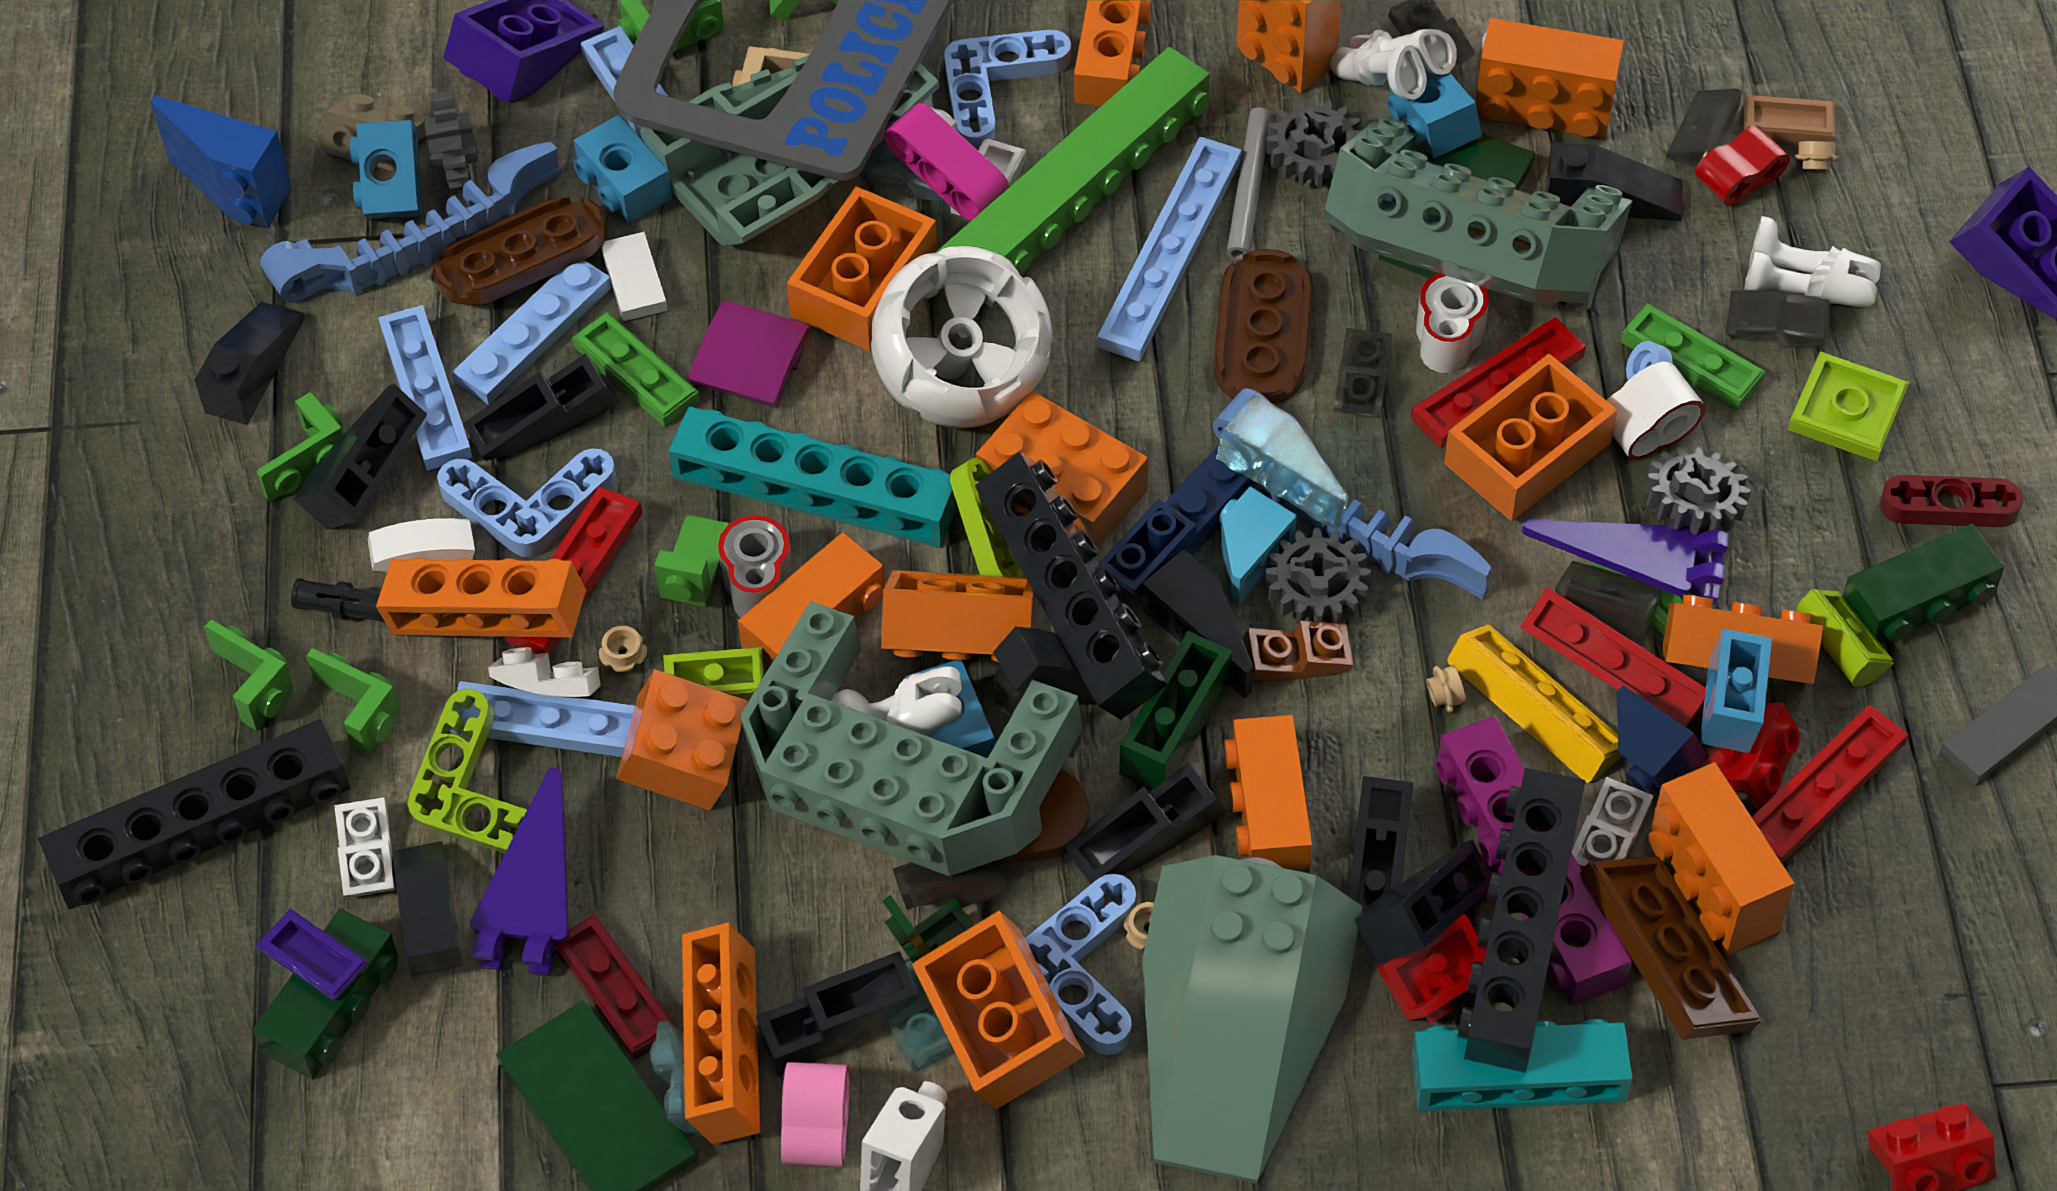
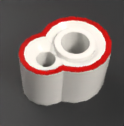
(1450, 322)
(1655, 410)

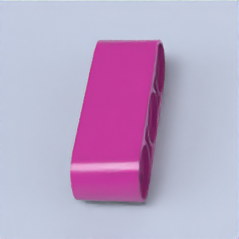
(945, 161)

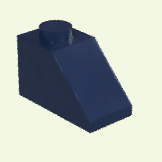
(1654, 743)

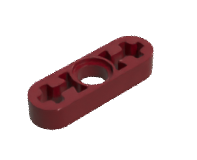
(1937, 514)

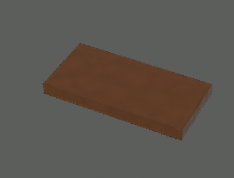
(1670, 947)

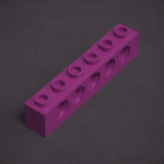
(1487, 752)

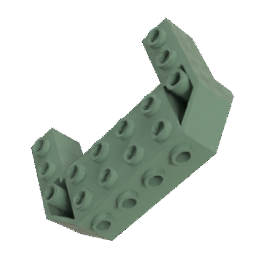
(1566, 242)
(891, 782)

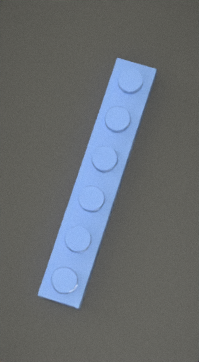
(1169, 249)

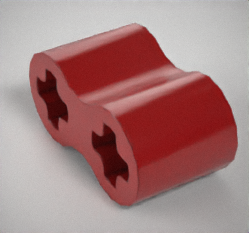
(1742, 165)

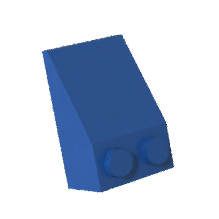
(226, 159)

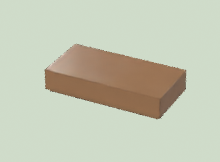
(1790, 118)

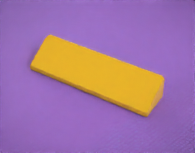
(1536, 702)

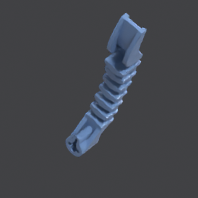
(302, 271)
(1430, 555)

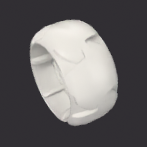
(912, 363)

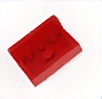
(1762, 768)
(1435, 975)
(1936, 1150)

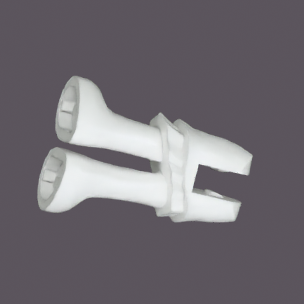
(1401, 60)
(1836, 275)
(919, 702)

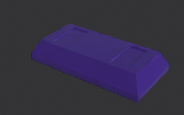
(312, 954)

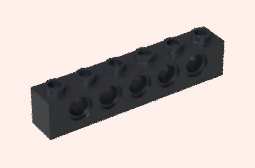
(1114, 684)
(170, 807)
(1508, 1036)

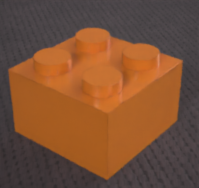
(681, 740)

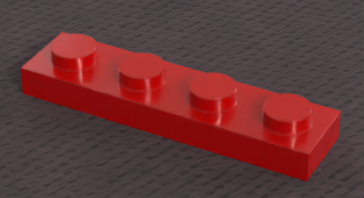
(1467, 393)
(591, 547)
(1613, 657)
(1828, 781)

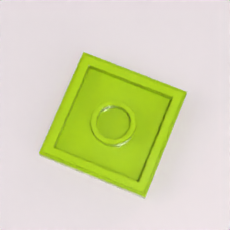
(1848, 406)

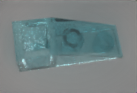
(1280, 457)

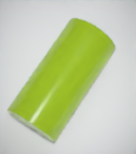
(1846, 637)
(728, 671)

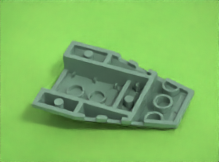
(744, 194)
(1238, 1004)

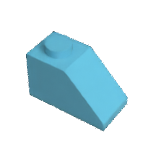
(1248, 535)

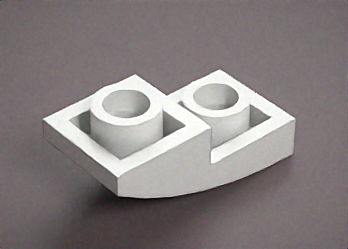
(421, 539)
(533, 674)
(1612, 823)
(365, 847)

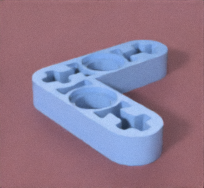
(985, 67)
(534, 512)
(1065, 954)

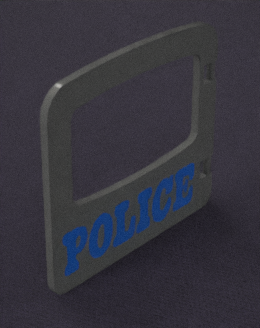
(830, 110)

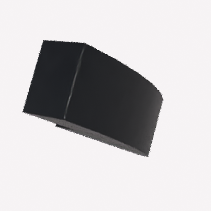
(541, 409)
(1040, 657)
(1146, 826)
(427, 909)
(836, 1012)

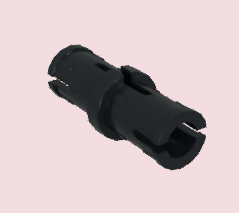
(313, 597)

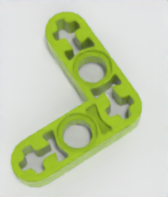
(457, 799)

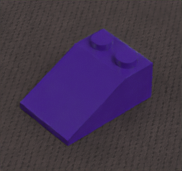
(517, 43)
(2016, 240)

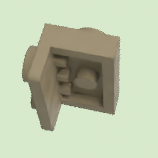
(361, 108)

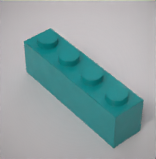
(1564, 1068)

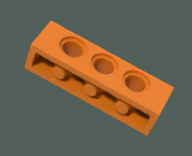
(1109, 48)
(481, 597)
(720, 1034)

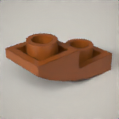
(1307, 652)

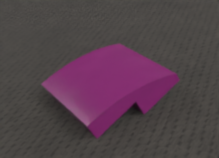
(749, 353)

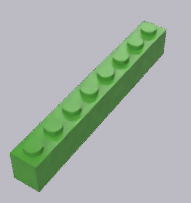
(1090, 162)

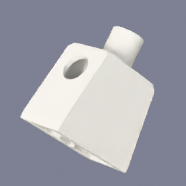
(908, 1132)

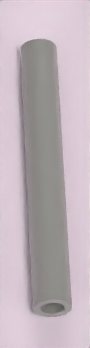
(1248, 184)

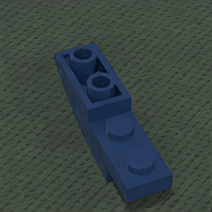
(1178, 524)

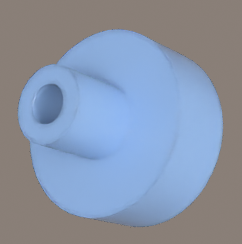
(1646, 355)

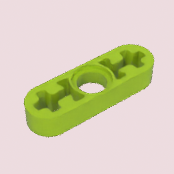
(988, 547)

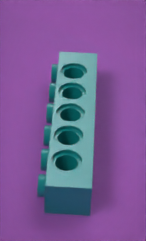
(789, 482)

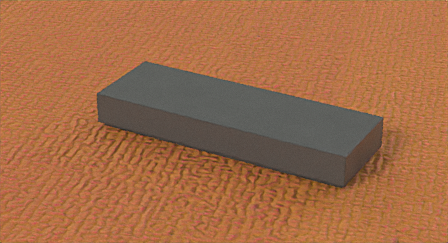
(2005, 727)

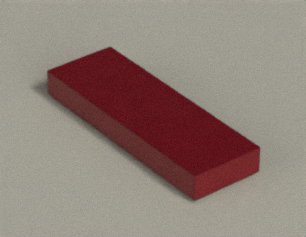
(613, 985)

